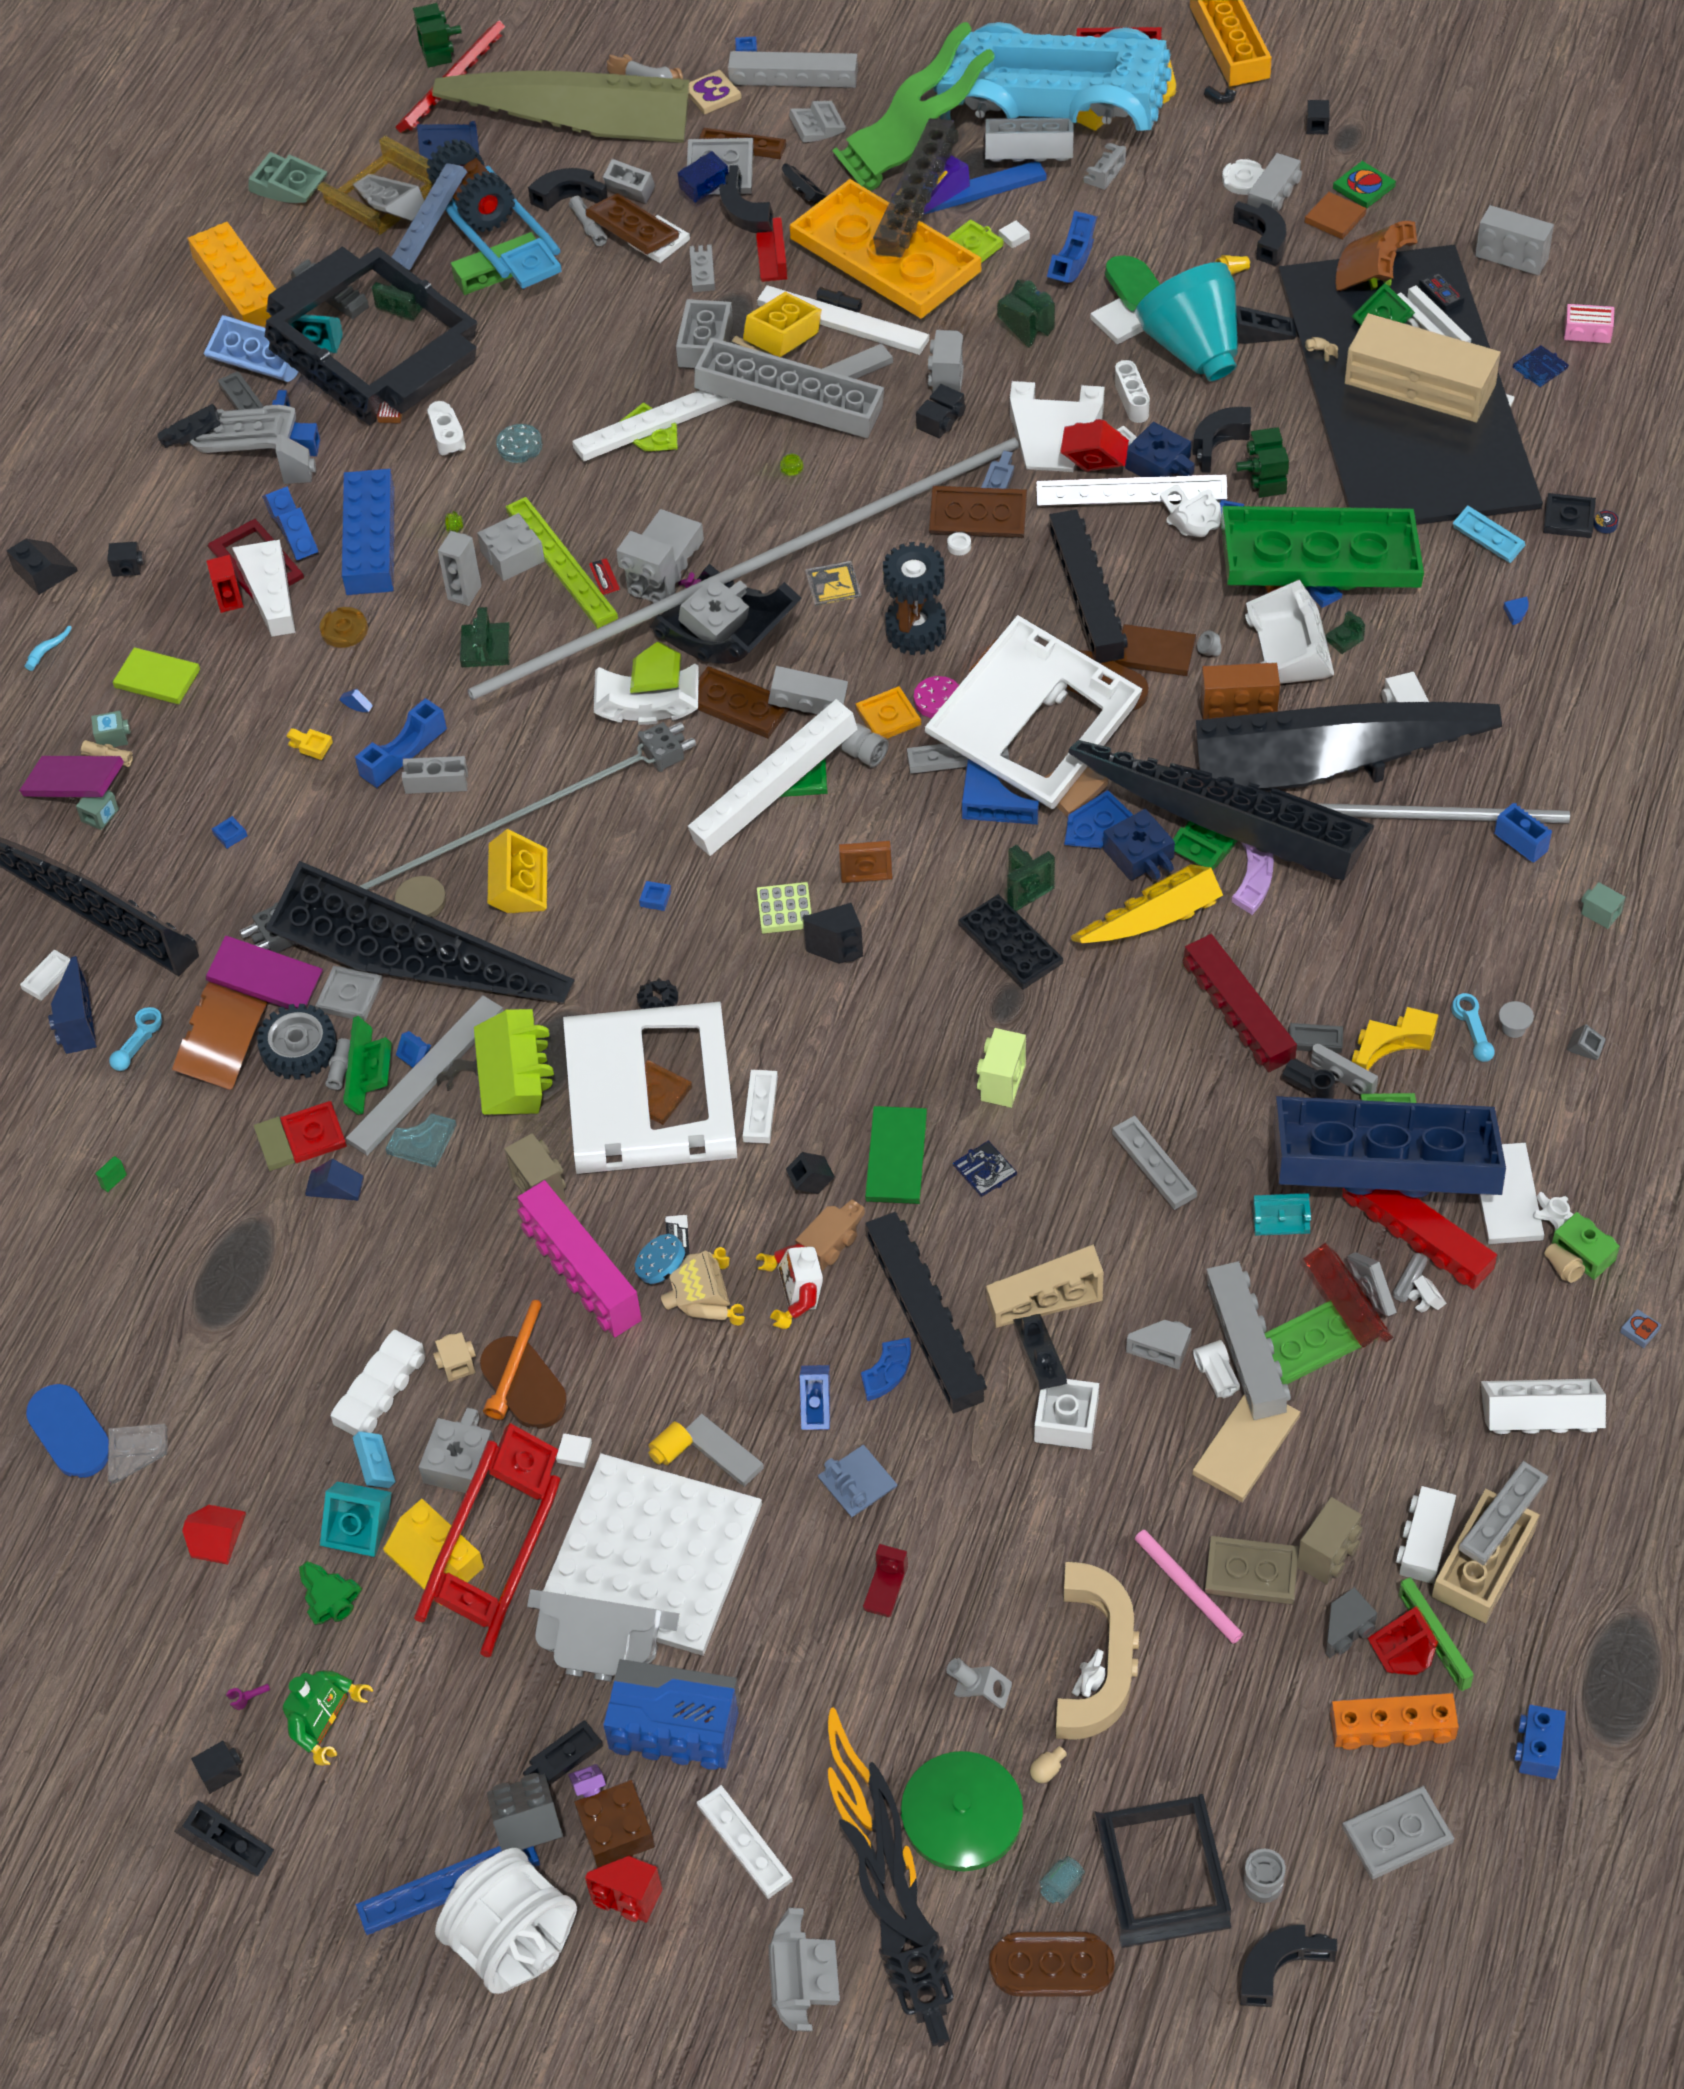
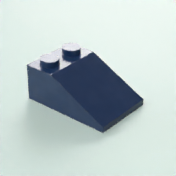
(72, 1011)

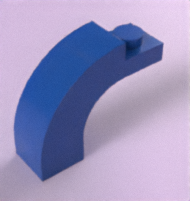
(1073, 257)
(302, 433)

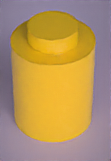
(669, 1444)

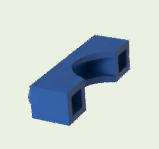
(422, 726)

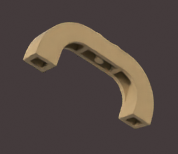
(1097, 1713)

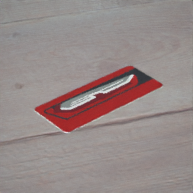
(604, 576)

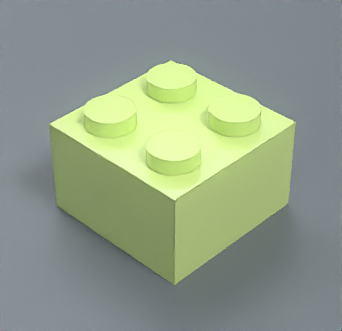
(1002, 1067)

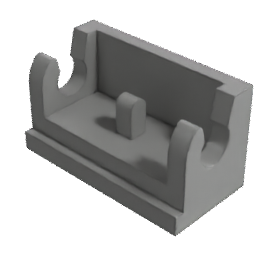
(1107, 167)

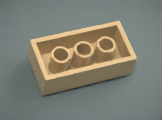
(1477, 1587)

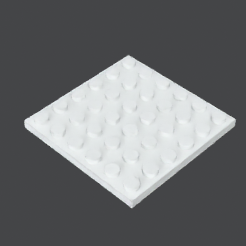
(656, 1546)

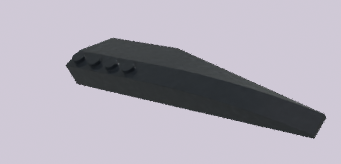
(1263, 819)
(101, 907)
(400, 942)

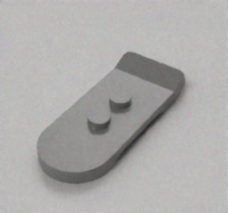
(247, 429)

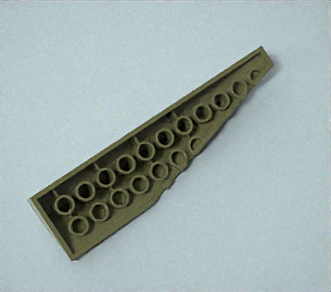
(583, 100)

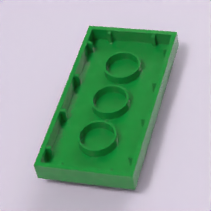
(1321, 546)

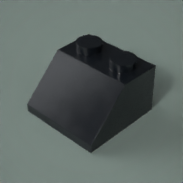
(40, 564)
(834, 934)

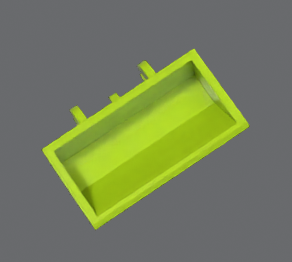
(510, 1063)

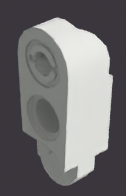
(445, 428)

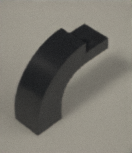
(564, 184)
(745, 214)
(1269, 225)
(1218, 427)
(1273, 1953)

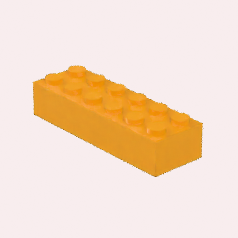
(1233, 40)
(233, 273)

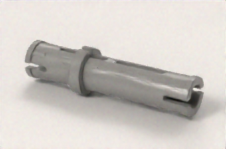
(590, 227)

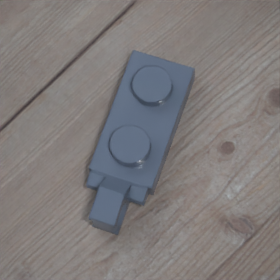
(1000, 472)

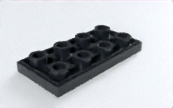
(1010, 941)

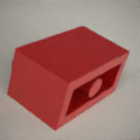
(225, 583)

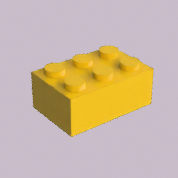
(782, 324)

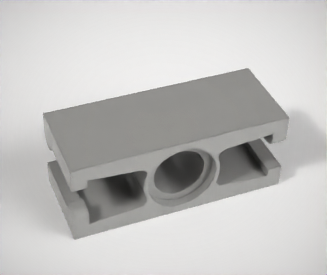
(435, 774)

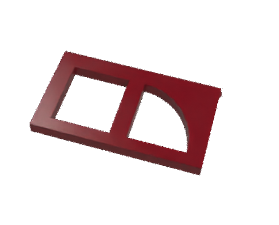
(219, 546)

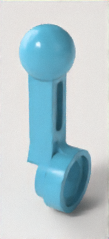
(1482, 1049)
(121, 1058)

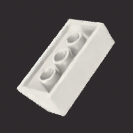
(1543, 1405)

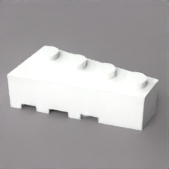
(267, 579)

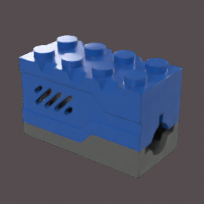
(672, 1714)

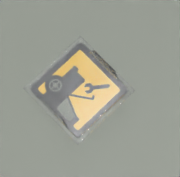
(833, 583)

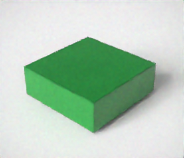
(111, 1174)

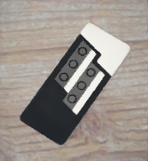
(679, 1227)

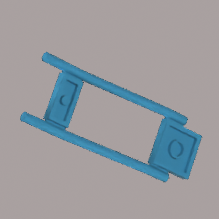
(525, 263)

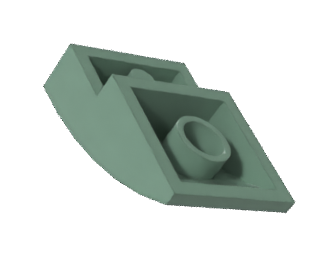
(285, 179)

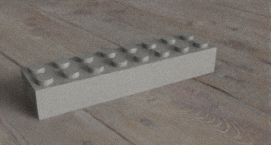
(789, 387)

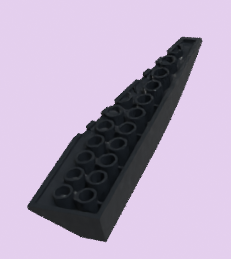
(1317, 742)

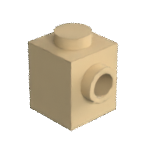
(455, 1356)

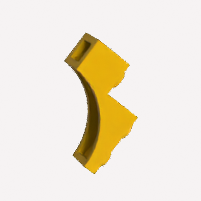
(1379, 1039)

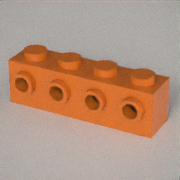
(1394, 1721)

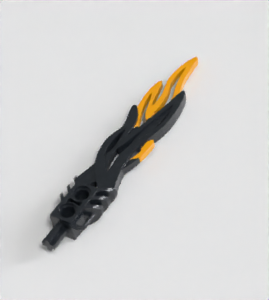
(894, 1929)

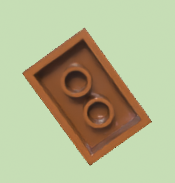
(1239, 690)

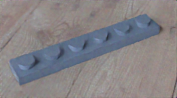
(429, 215)

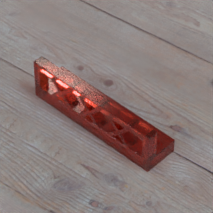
(1346, 1295)

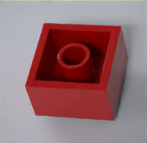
(1094, 445)

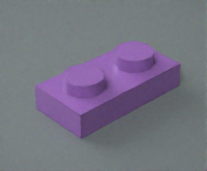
(587, 1781)

